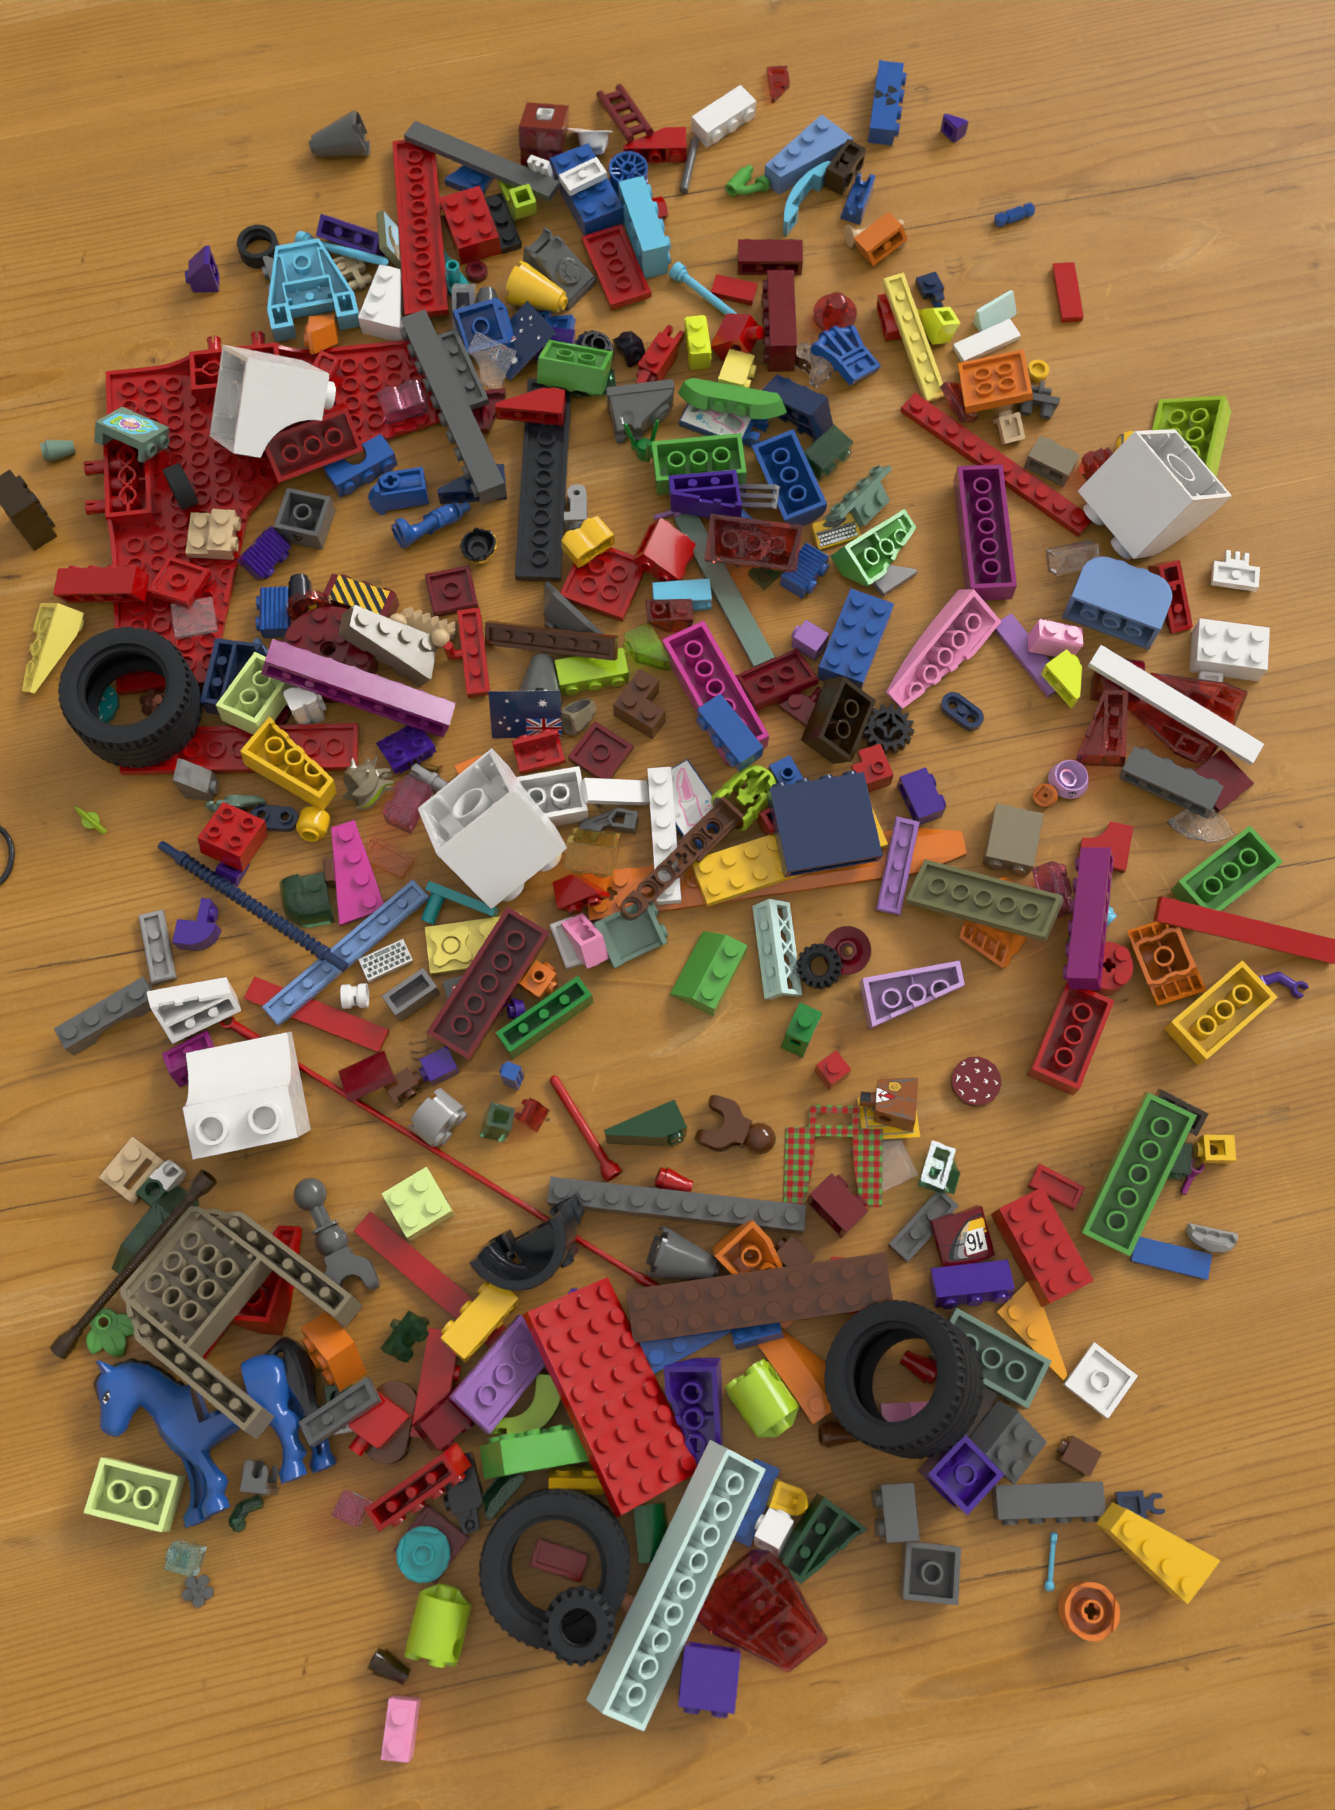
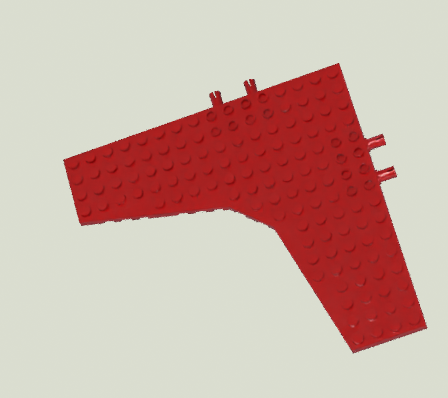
(139, 503)

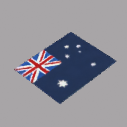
(527, 328)
(524, 713)

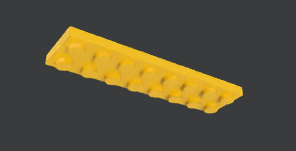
(745, 868)

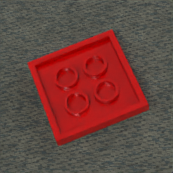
(604, 584)

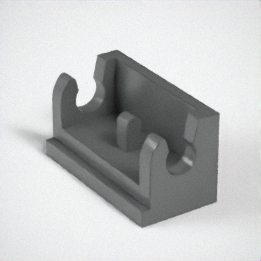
(256, 1478)

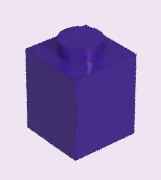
(438, 1066)

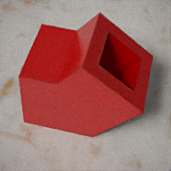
(662, 208)

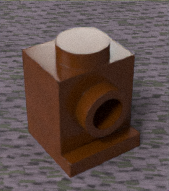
(404, 1087)

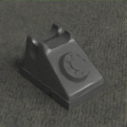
(560, 265)
(638, 406)

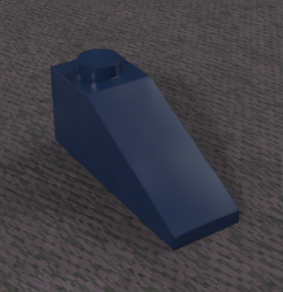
(460, 491)

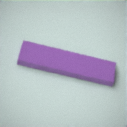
(1016, 640)
(897, 866)

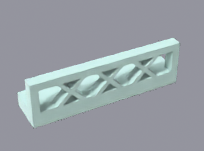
(772, 949)

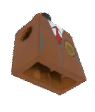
(893, 1102)

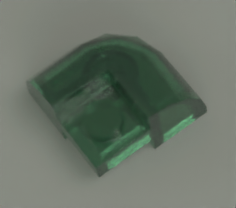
(306, 900)

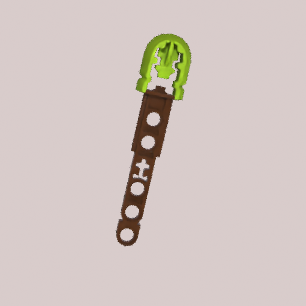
(724, 816)

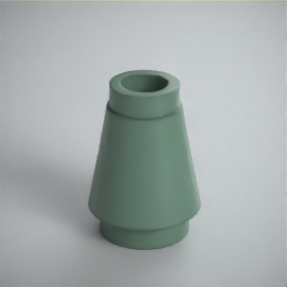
(57, 449)

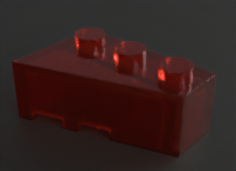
(1107, 734)

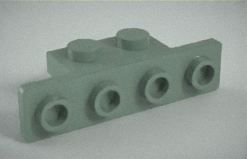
(864, 499)

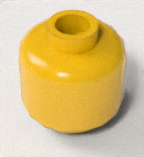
(312, 823)

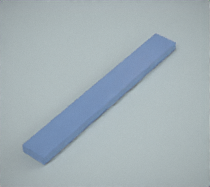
(349, 949)

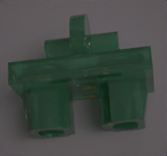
(405, 1334)

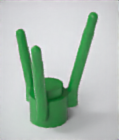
(644, 445)

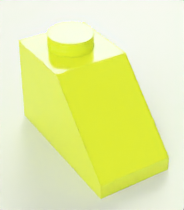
(1064, 676)

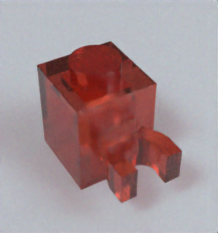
(1093, 461)

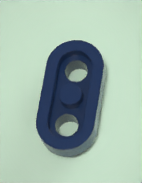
(963, 710)
(274, 817)

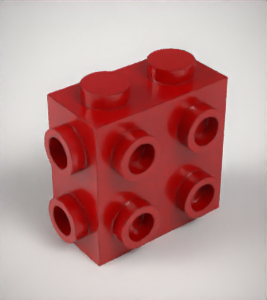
(664, 551)

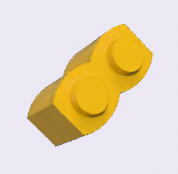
(587, 541)

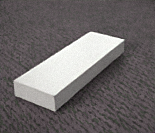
(986, 341)
(615, 791)

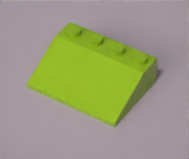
(1199, 422)

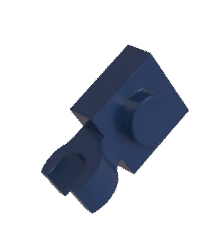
(931, 287)

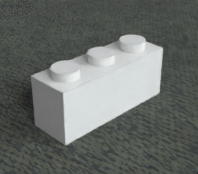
(723, 116)

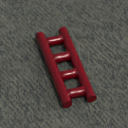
(627, 104)

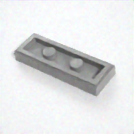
(157, 947)

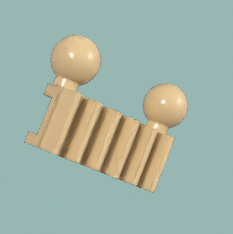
(439, 630)

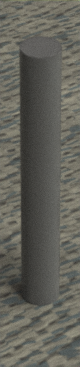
(689, 165)

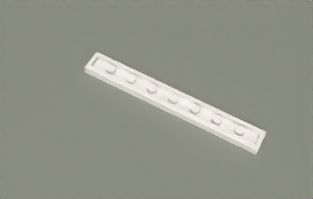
(1176, 705)

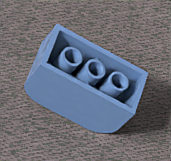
(1119, 601)

